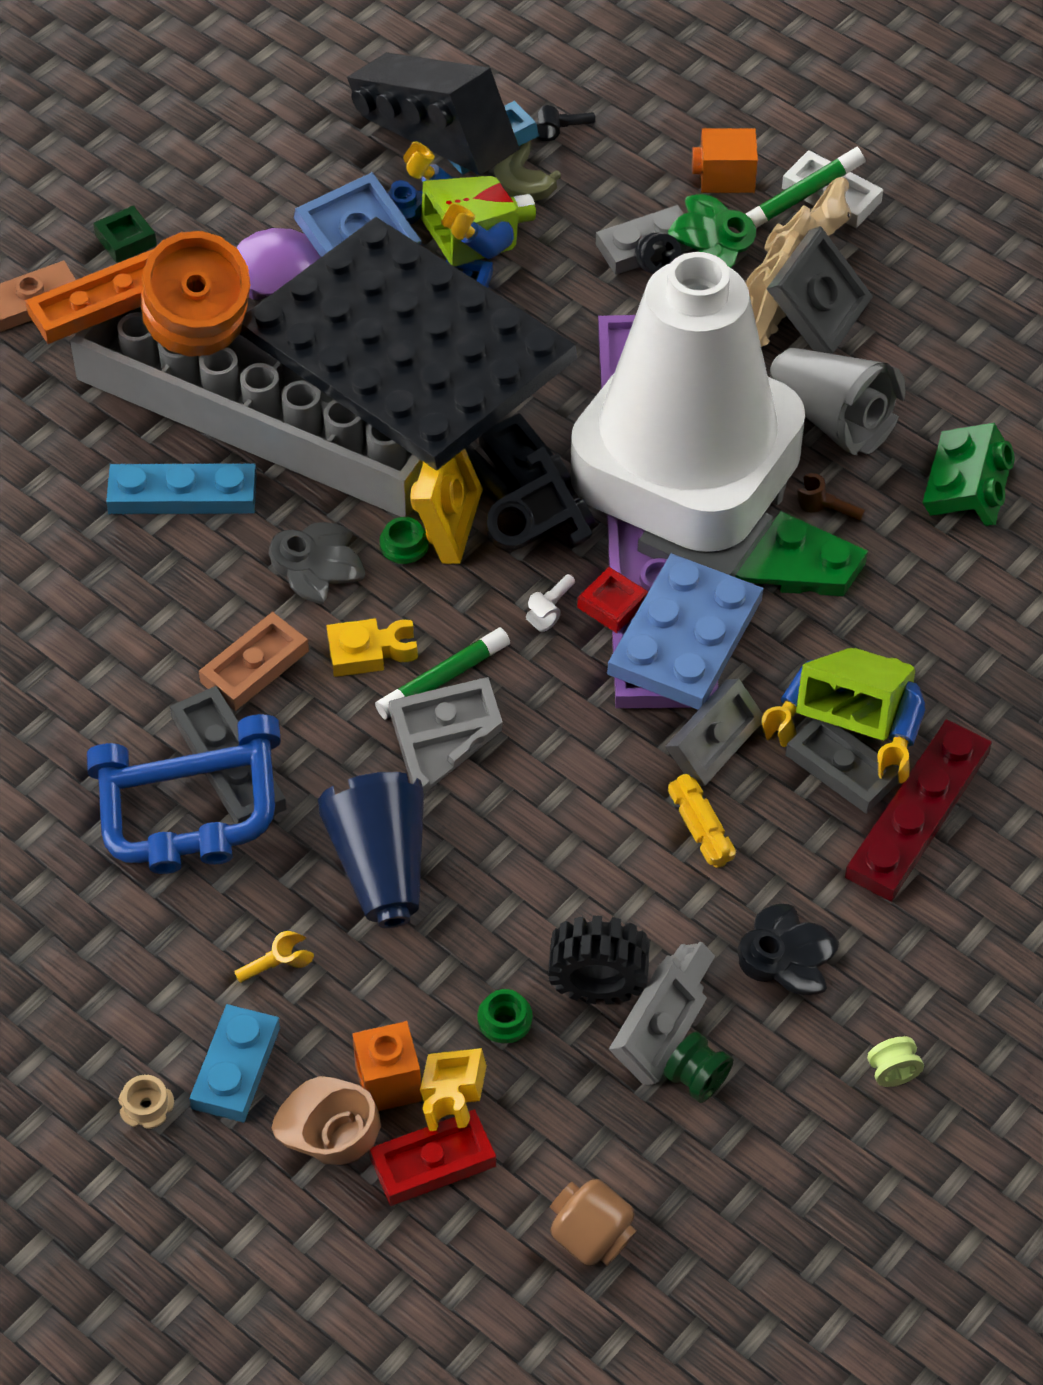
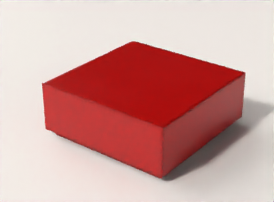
(612, 599)

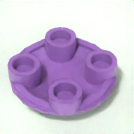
(275, 258)

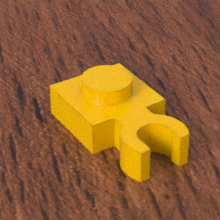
(361, 647)
(450, 1083)

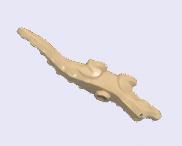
(829, 213)

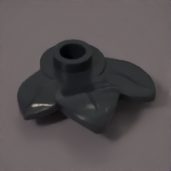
(787, 950)

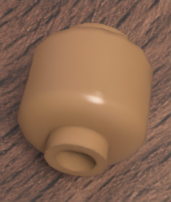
(592, 1222)

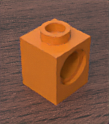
(388, 1065)

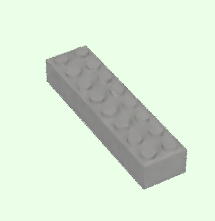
(250, 404)

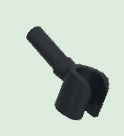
(550, 122)

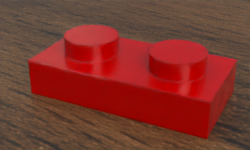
(431, 1158)

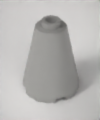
(843, 395)

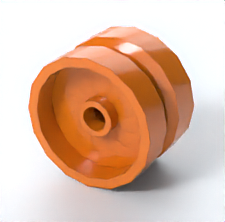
(195, 293)

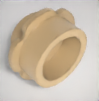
(143, 1089)

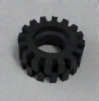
(599, 960)

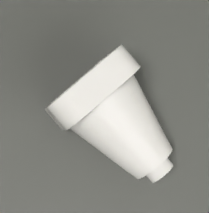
(689, 423)

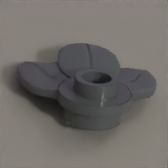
(319, 560)

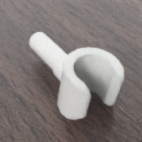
(543, 609)

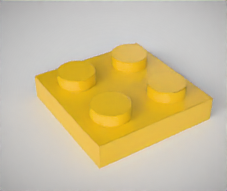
(447, 505)

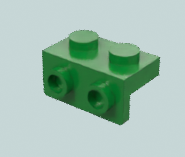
(970, 472)

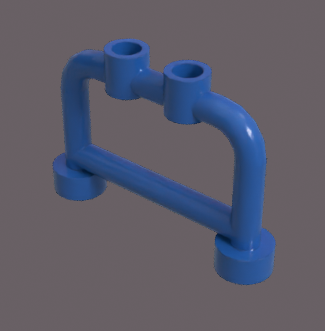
(214, 840)

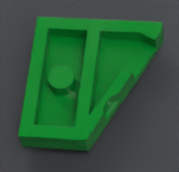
(803, 559)

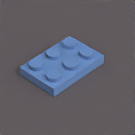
(685, 631)

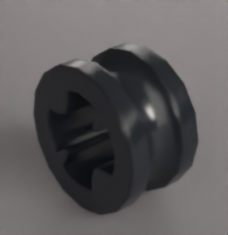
(645, 250)

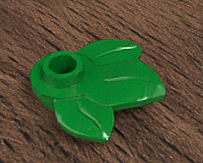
(708, 230)

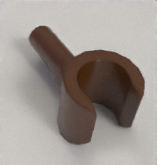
(816, 498)

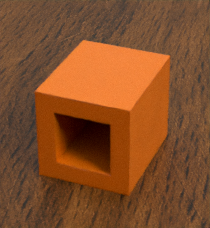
(726, 160)

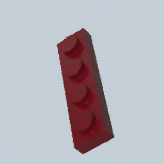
(918, 810)

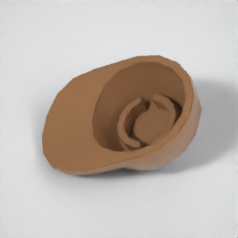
(328, 1120)

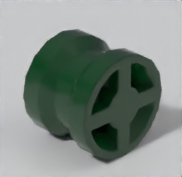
(698, 1067)

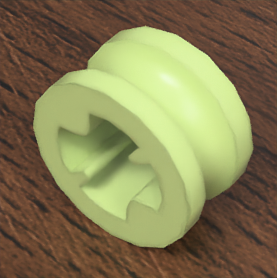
(895, 1061)

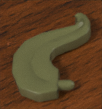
(522, 181)

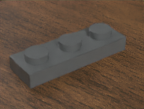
(209, 726)

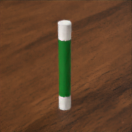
(806, 187)
(448, 669)

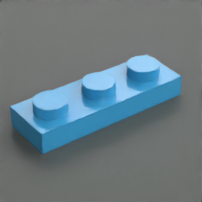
(181, 488)

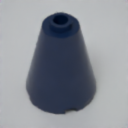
(379, 842)

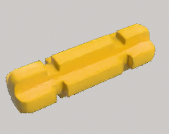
(701, 821)

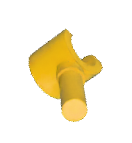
(280, 953)

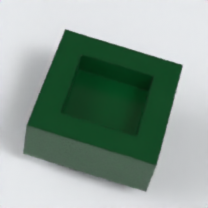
(125, 234)

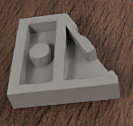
(444, 728)

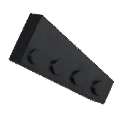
(438, 104)

